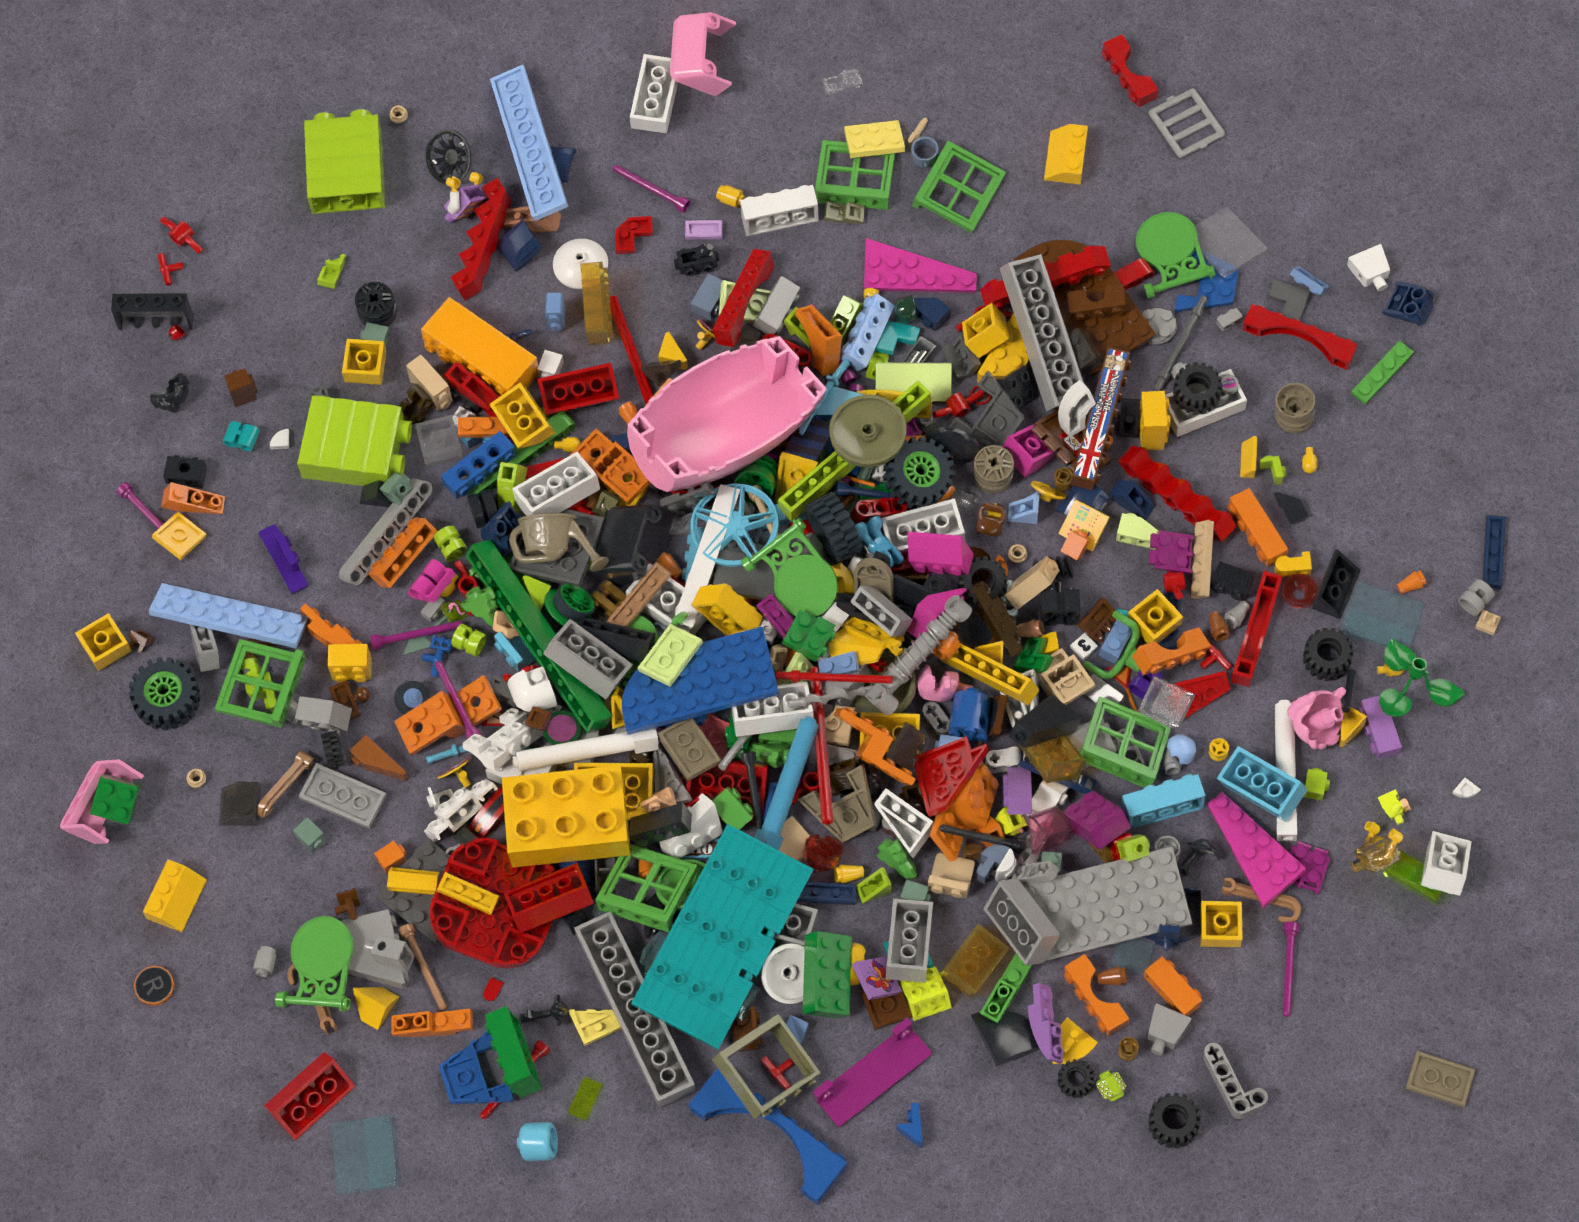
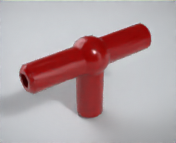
(166, 269)
(1215, 655)
(776, 1073)

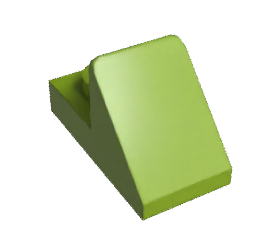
(795, 327)

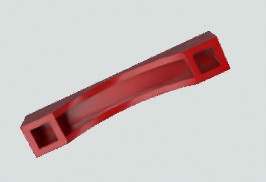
(730, 321)
(1265, 322)
(1256, 629)

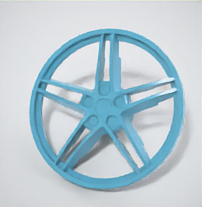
(738, 523)

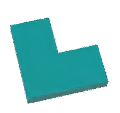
(894, 333)

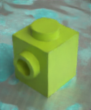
(1316, 783)
(1133, 847)

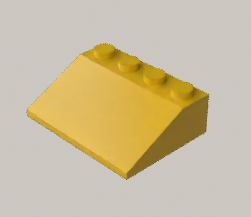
(637, 781)

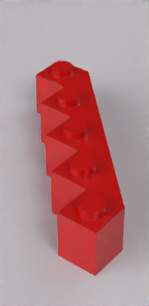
(484, 240)
(1067, 269)
(1175, 491)

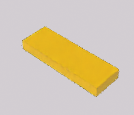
(468, 893)

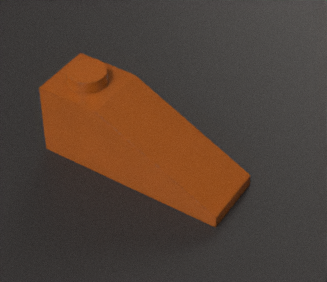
(374, 759)

